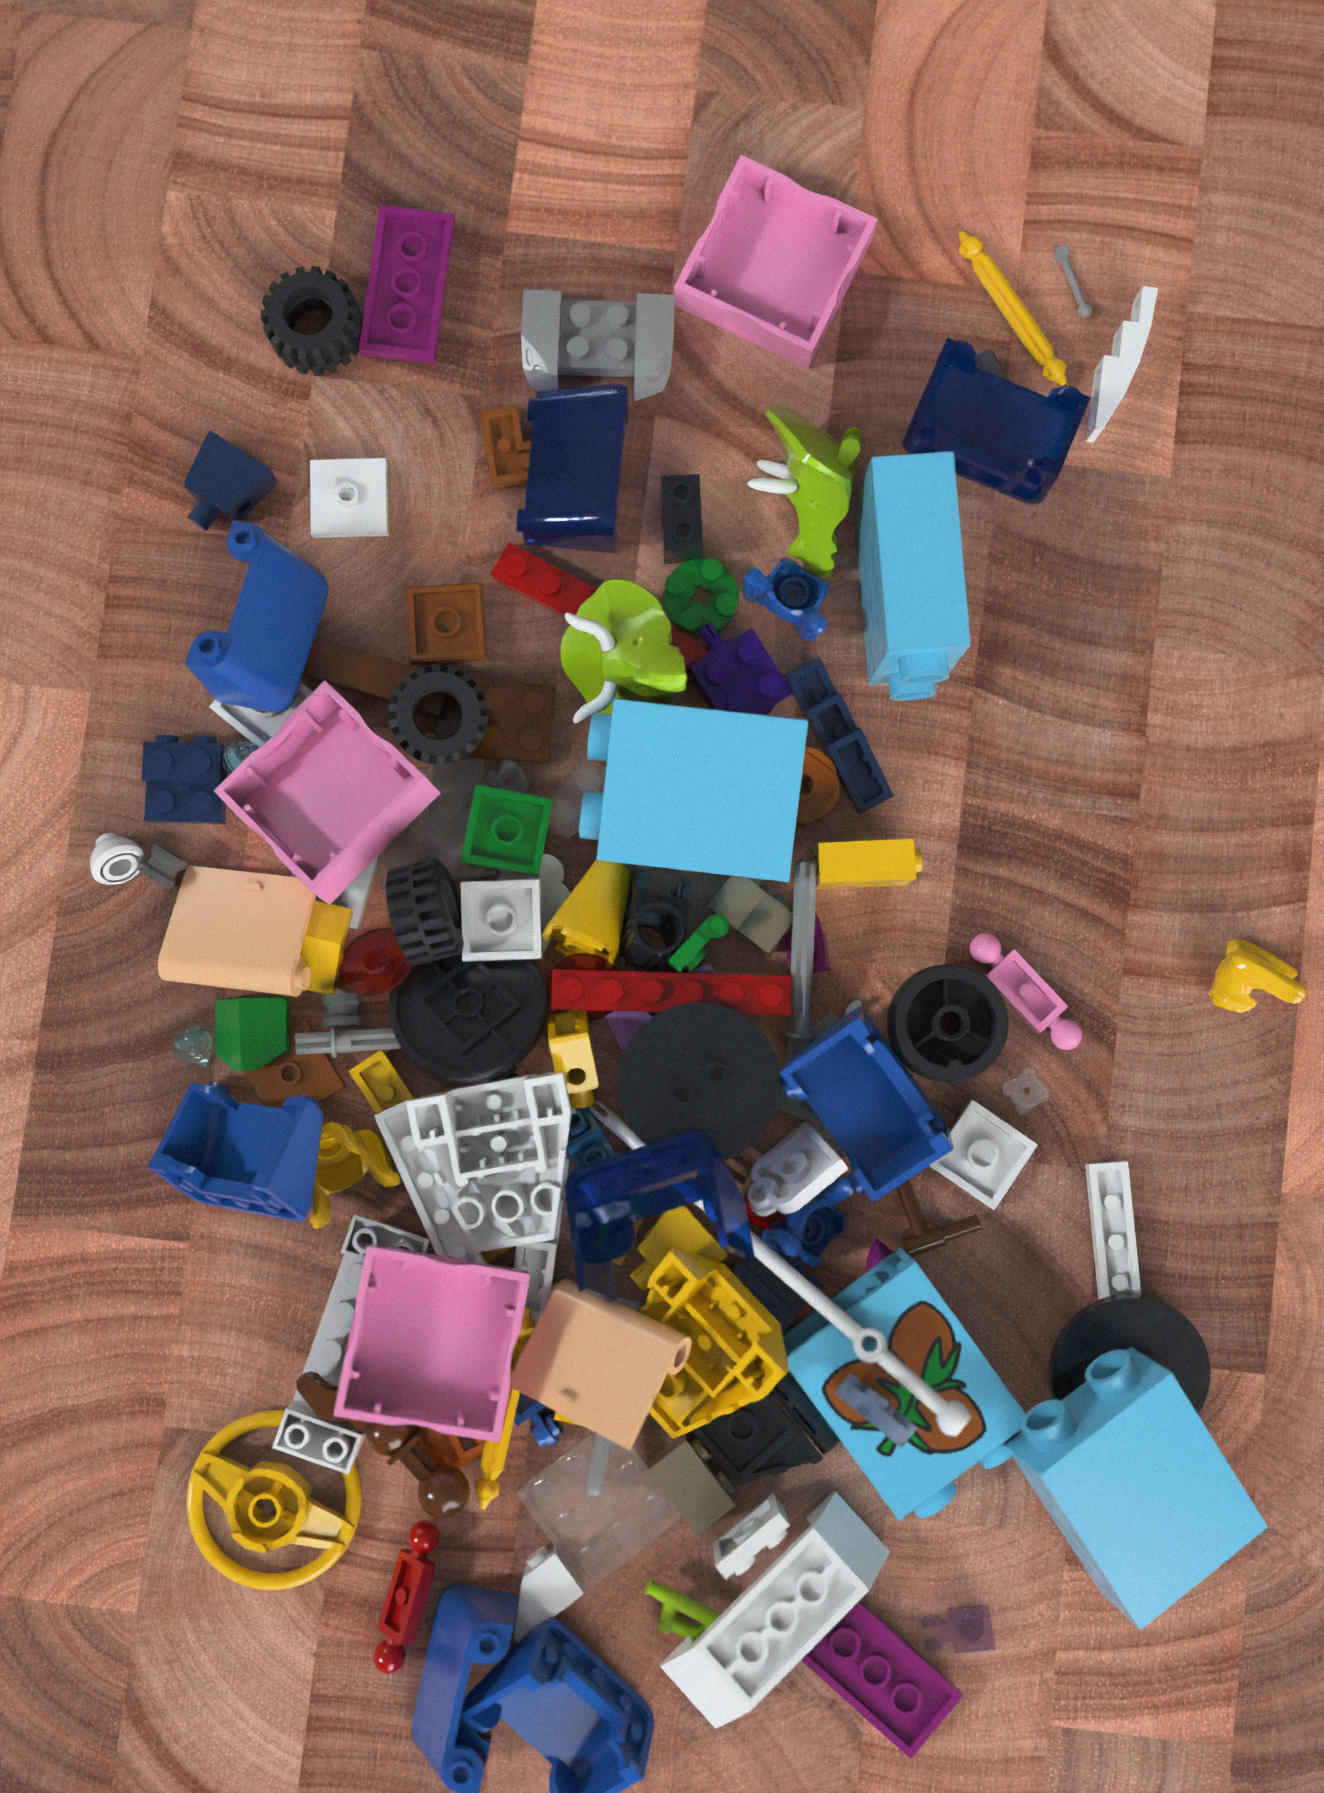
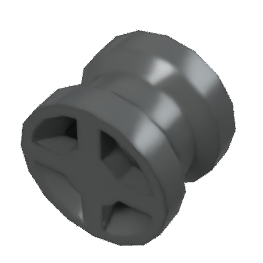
(163, 866)
(341, 1010)

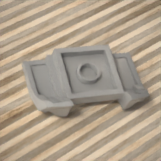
(597, 339)

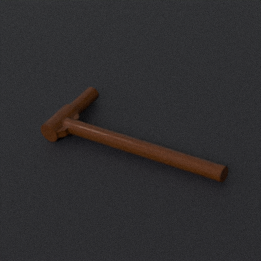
(924, 1235)

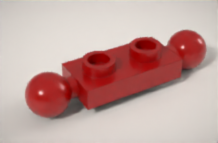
(406, 1597)

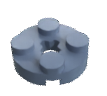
(876, 1410)

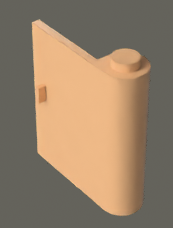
(238, 932)
(598, 1362)

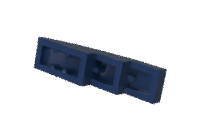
(838, 735)

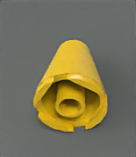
(593, 913)

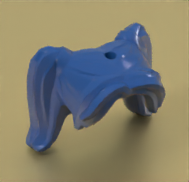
(774, 595)
(822, 1221)

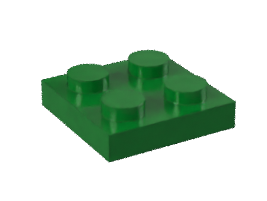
(506, 830)

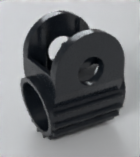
(668, 926)

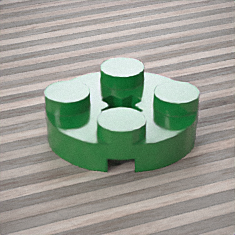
(704, 575)

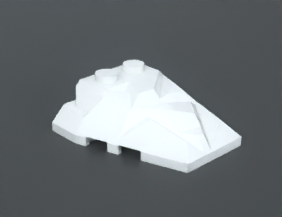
(498, 1155)

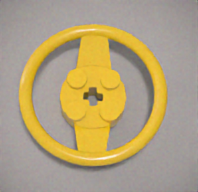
(297, 1516)

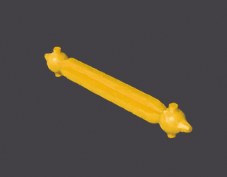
(1012, 308)
(495, 1452)

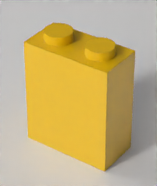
(866, 864)

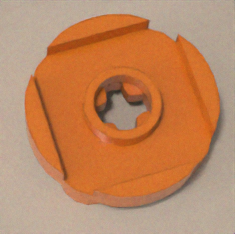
(823, 787)

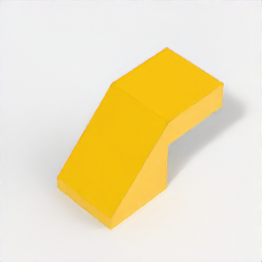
(324, 945)

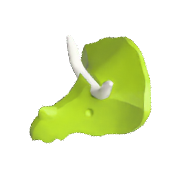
(815, 481)
(621, 649)

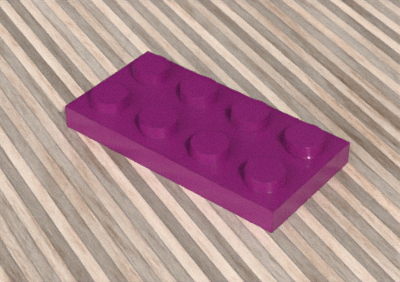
(407, 284)
(883, 1678)

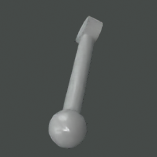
(1061, 256)

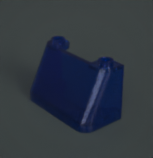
(995, 427)
(575, 467)

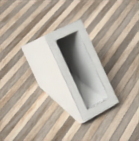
(545, 1589)

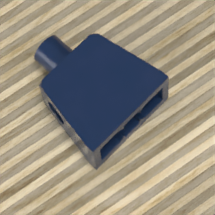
(225, 482)

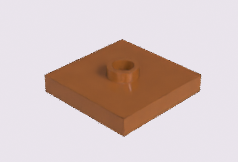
(446, 623)
(296, 1074)

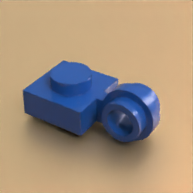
(545, 1428)

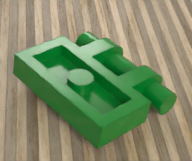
(690, 952)

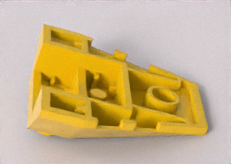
(733, 1337)

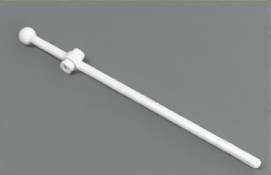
(951, 1415)

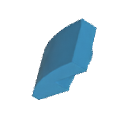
(586, 1138)

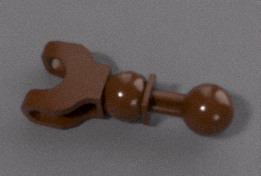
(441, 1488)

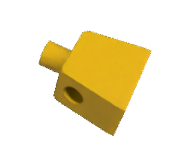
(574, 1054)
(672, 1230)

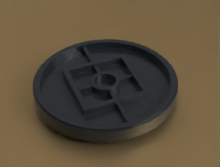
(469, 1016)
(699, 1073)
(1133, 1322)

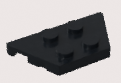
(757, 1441)

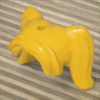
(1252, 968)
(343, 1162)

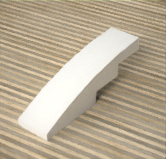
(1116, 371)
(540, 1262)

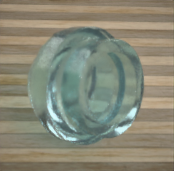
(236, 754)
(193, 1046)

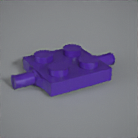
(738, 674)

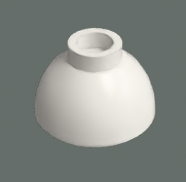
(115, 859)

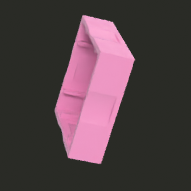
(774, 262)
(327, 793)
(432, 1342)

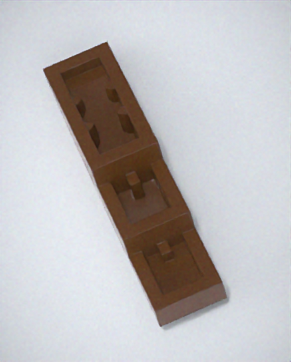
(365, 674)

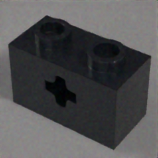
(681, 518)

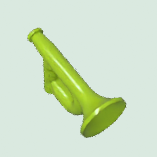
(675, 1601)

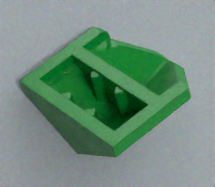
(251, 1031)

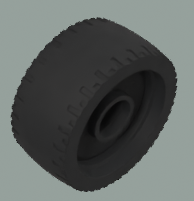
(916, 1027)

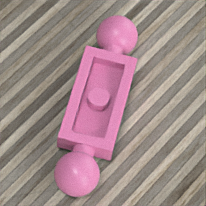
(1026, 991)

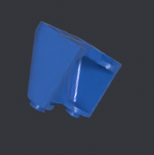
(270, 629)
(868, 1104)
(242, 1152)
(466, 1628)
(567, 1710)

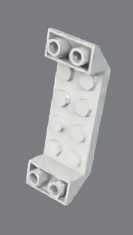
(301, 1430)
(779, 1615)

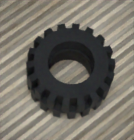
(304, 293)
(430, 680)
(424, 911)

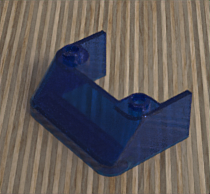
(643, 1182)

